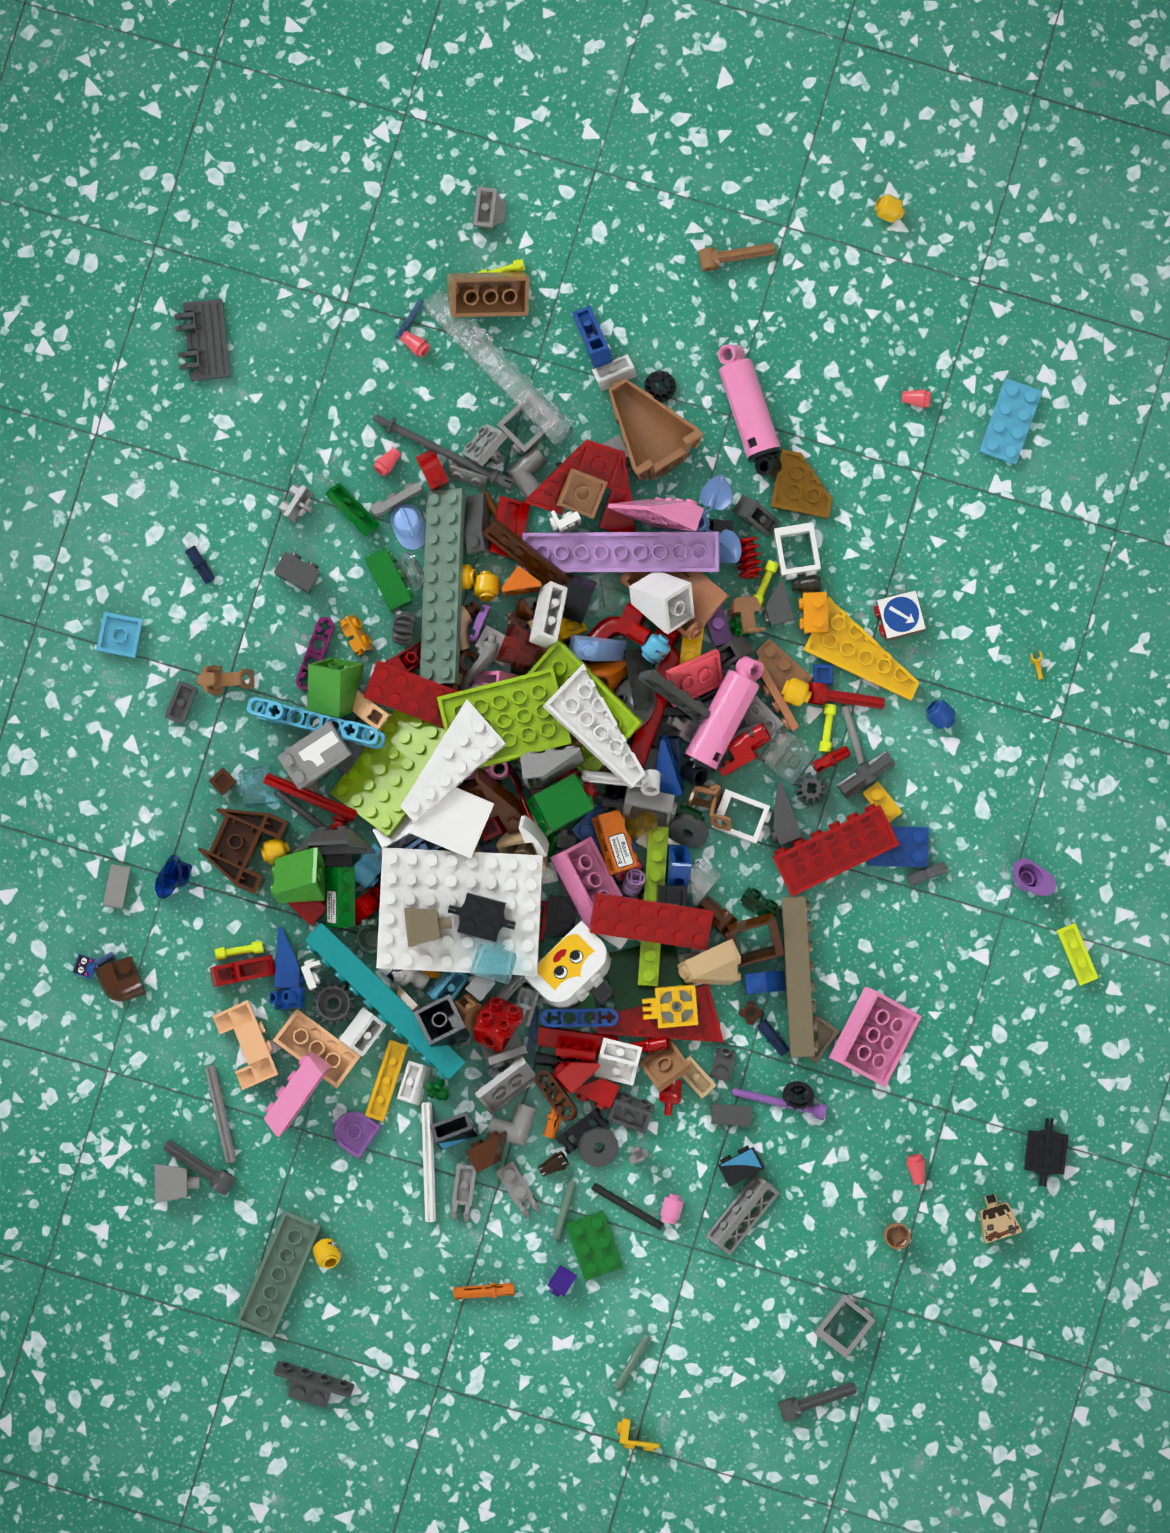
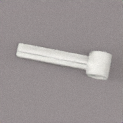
(648, 784)

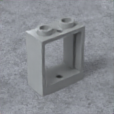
(517, 445)
(660, 805)
(865, 1312)

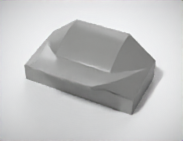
(488, 208)

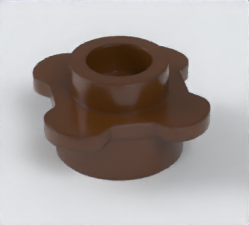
(745, 1012)

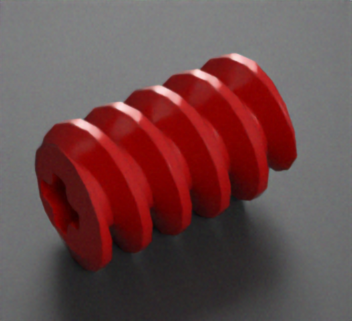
(748, 559)

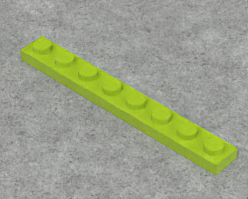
(655, 876)

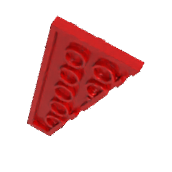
(632, 1022)

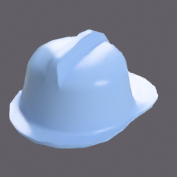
(408, 526)

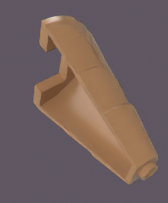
(651, 431)

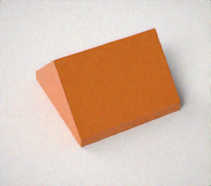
(520, 583)

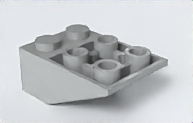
(545, 768)

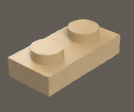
(698, 1079)

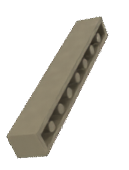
(797, 977)

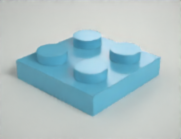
(119, 635)

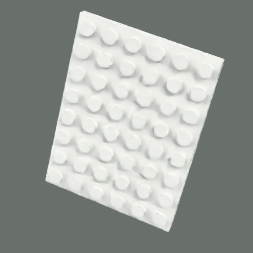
(444, 878)

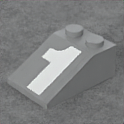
(314, 755)

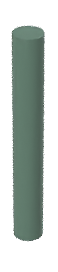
(564, 1210)
(632, 1362)

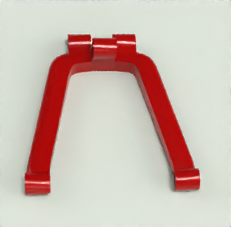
(631, 627)

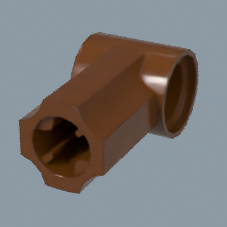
(721, 916)

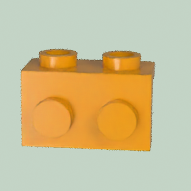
(814, 612)

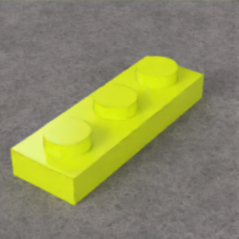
(1077, 954)

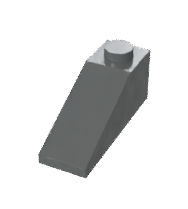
(476, 521)
(784, 822)

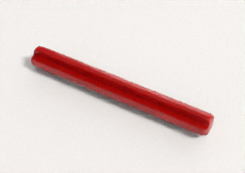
(310, 797)

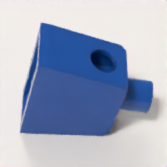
(678, 865)

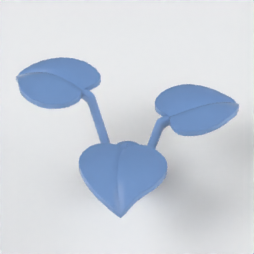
(718, 495)

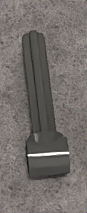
(220, 1180)
(792, 1408)

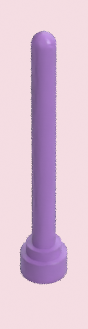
(817, 1110)

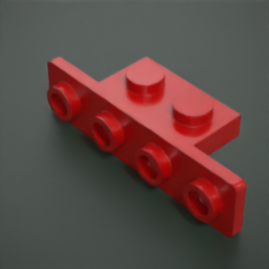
(572, 1043)

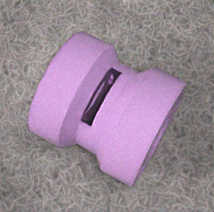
(633, 882)

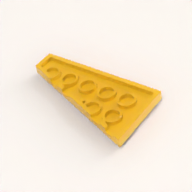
(858, 653)

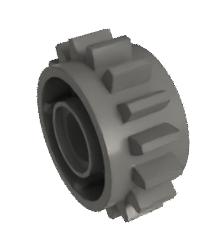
(329, 993)

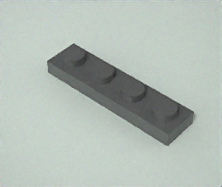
(674, 695)

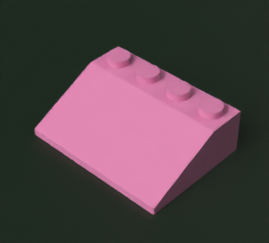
(662, 513)
(875, 1036)

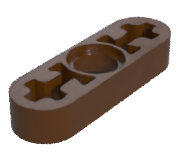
(564, 1096)

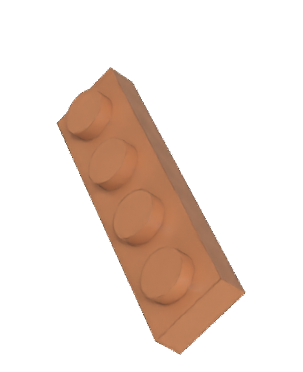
(778, 702)

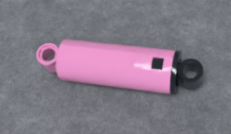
(749, 410)
(723, 721)

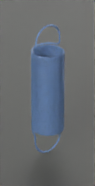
(104, 959)

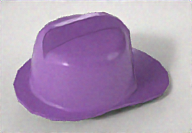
(1033, 878)

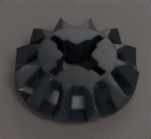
(669, 383)
(797, 1088)

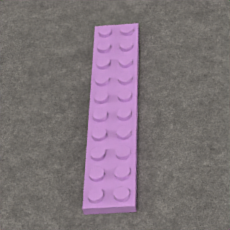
(629, 551)

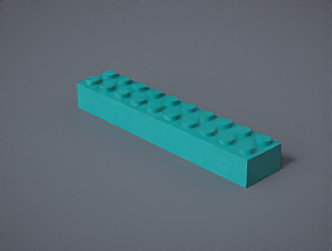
(381, 998)

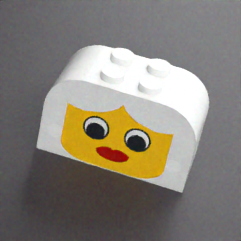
(571, 968)

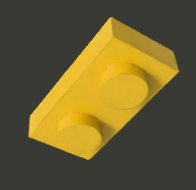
(879, 796)

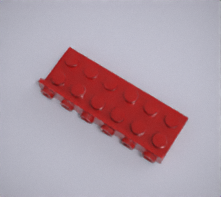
(835, 849)

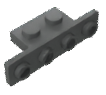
(311, 1385)

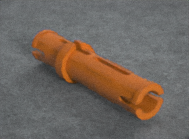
(553, 1118)
(479, 1291)

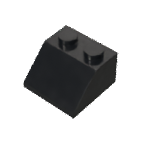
(441, 1022)

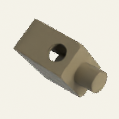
(424, 925)

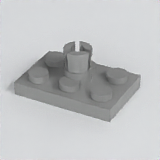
(505, 1085)

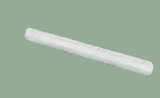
(428, 1162)

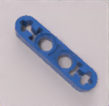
(579, 1017)

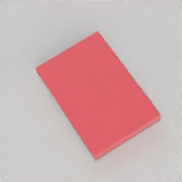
(698, 674)

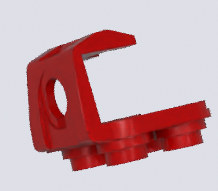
(497, 1023)

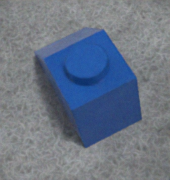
(764, 982)

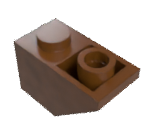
(488, 1152)

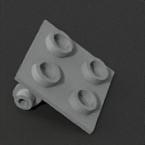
(760, 713)

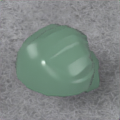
(368, 935)

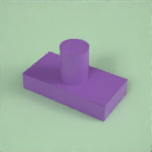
(719, 628)

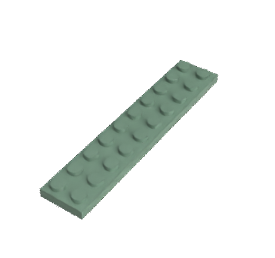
(442, 585)

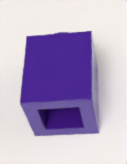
(561, 1281)

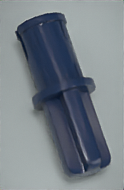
(200, 564)
(773, 1037)

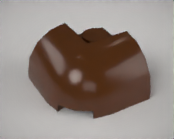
(120, 980)

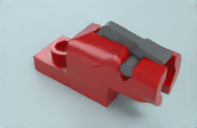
(744, 747)

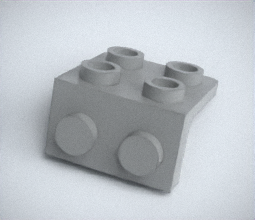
(513, 1050)

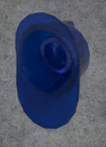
(172, 876)

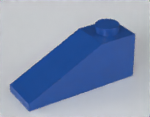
(592, 337)
(666, 764)
(288, 970)

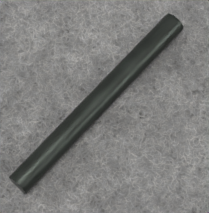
(627, 1206)

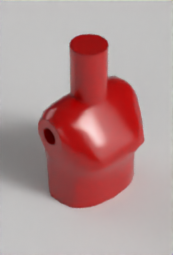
(670, 1096)

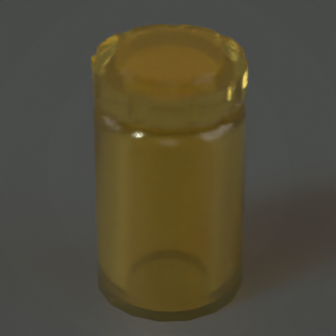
(640, 824)

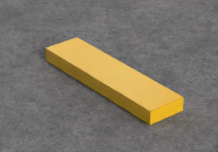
(386, 1080)

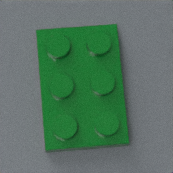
(593, 1245)

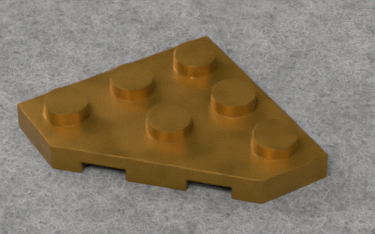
(799, 488)

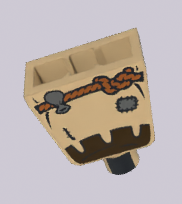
(997, 1220)

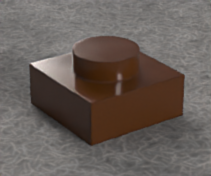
(223, 781)

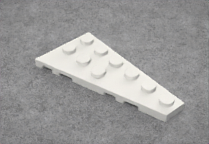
(591, 722)
(459, 754)

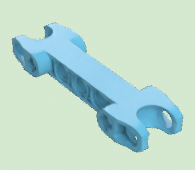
(284, 715)

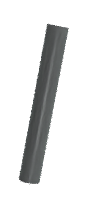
(299, 809)

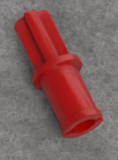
(831, 759)
(653, 1044)

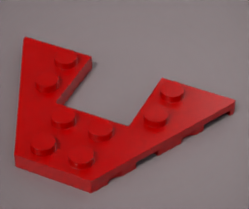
(597, 461)

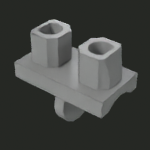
(299, 505)
(527, 1002)

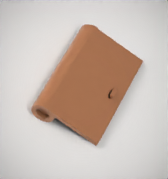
(706, 598)

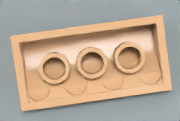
(303, 1036)

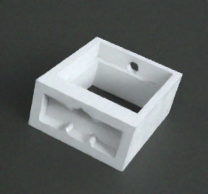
(794, 530)
(765, 817)

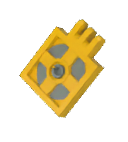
(673, 1006)

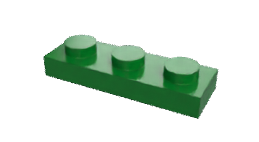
(352, 509)

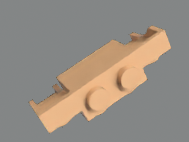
(252, 1041)

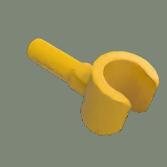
(1037, 664)

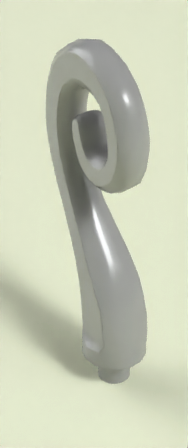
(486, 657)

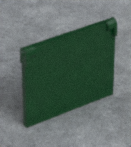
(624, 976)

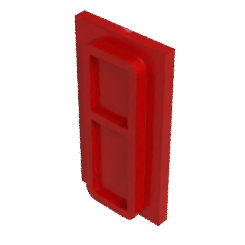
(514, 516)

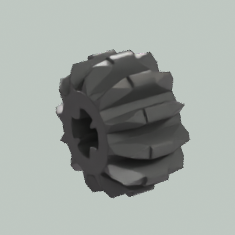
(403, 628)
(812, 781)

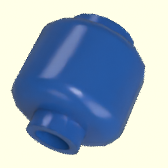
(940, 714)

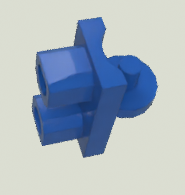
(287, 998)

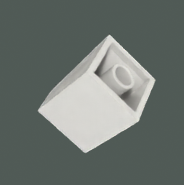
(663, 600)

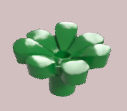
(736, 626)
(437, 1090)

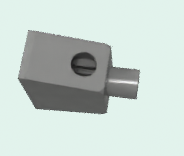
(173, 1182)

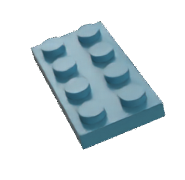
(1010, 421)

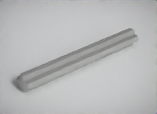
(220, 1114)

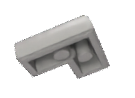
(524, 469)
(519, 1128)

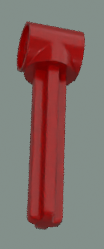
(821, 694)

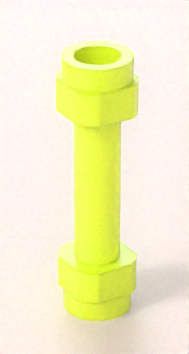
(517, 266)
(770, 568)
(829, 711)
(222, 953)

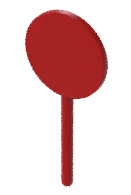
(517, 782)

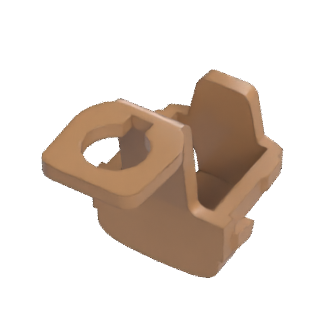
(746, 607)
(214, 680)
(715, 791)
(468, 1010)

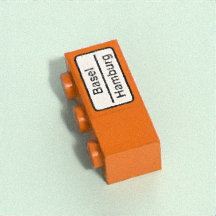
(614, 842)

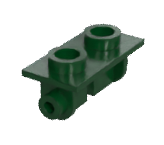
(754, 898)

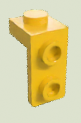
(623, 1430)

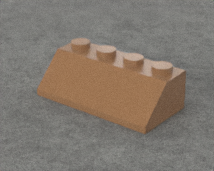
(488, 294)

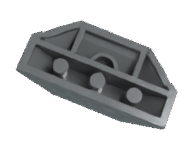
(336, 842)

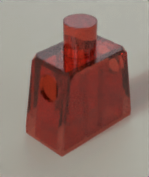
(517, 648)

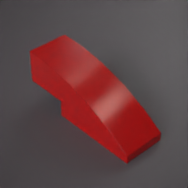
(242, 971)

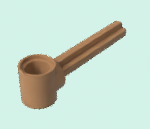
(711, 258)

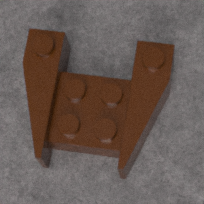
(505, 803)
(237, 844)

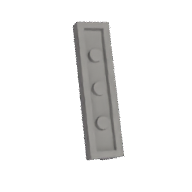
(739, 1212)

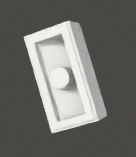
(615, 371)
(413, 1083)

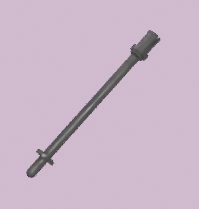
(494, 476)

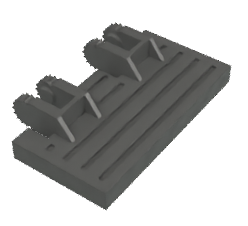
(207, 342)

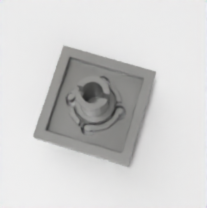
(485, 446)

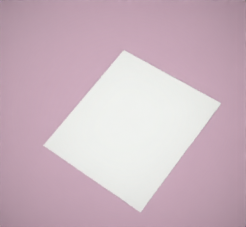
(455, 822)

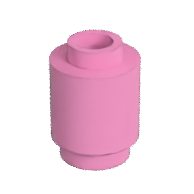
(671, 1209)

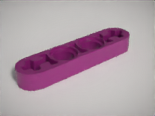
(313, 653)

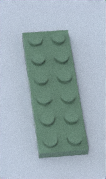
(278, 1274)

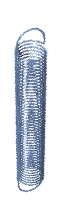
(408, 318)
(532, 1031)

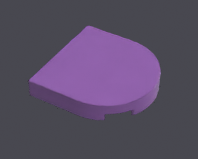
(479, 624)
(355, 1132)

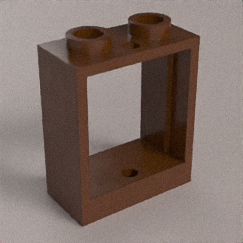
(760, 954)

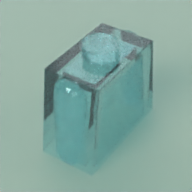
(253, 789)
(494, 962)

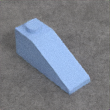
(597, 648)

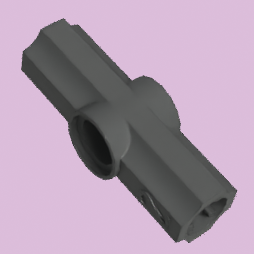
(866, 774)

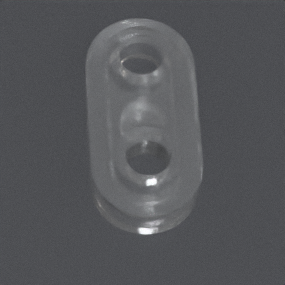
(411, 570)

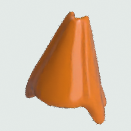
(610, 672)

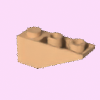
(370, 711)

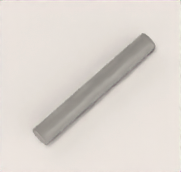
(853, 734)

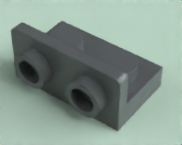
(631, 1112)

